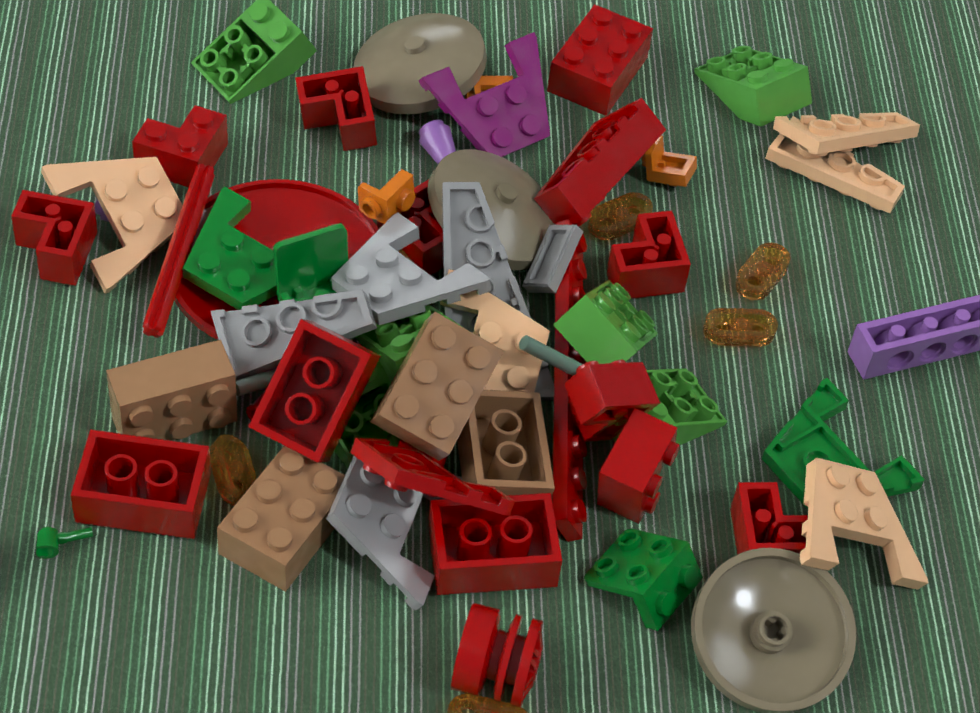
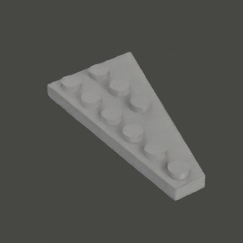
(473, 239)

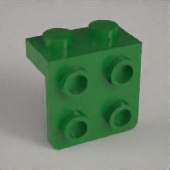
(309, 261)
(650, 570)

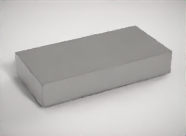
(552, 258)

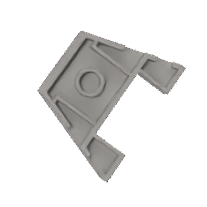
(395, 283)
(377, 523)

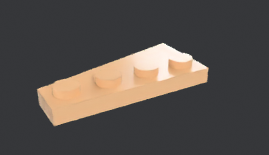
(846, 132)
(839, 172)

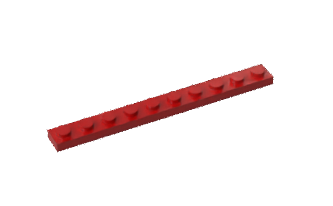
(567, 439)

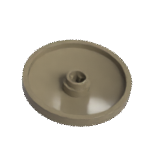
(414, 48)
(509, 195)
(773, 631)

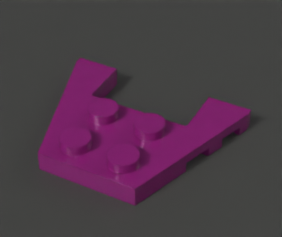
(505, 115)

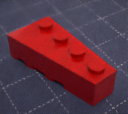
(599, 162)

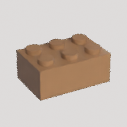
(437, 386)
(174, 393)
(507, 444)
(281, 518)

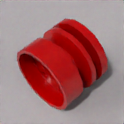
(497, 655)

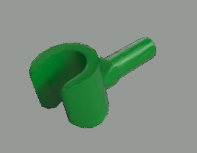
(49, 540)

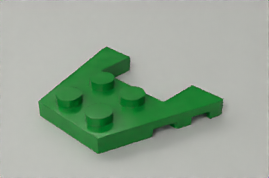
(228, 260)
(811, 438)

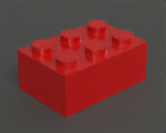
(599, 59)
(314, 391)
(141, 484)
(494, 551)

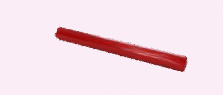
(178, 251)

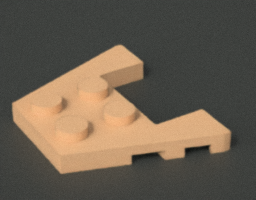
(134, 199)
(504, 328)
(855, 507)

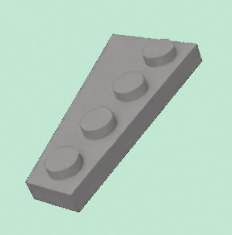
(259, 335)

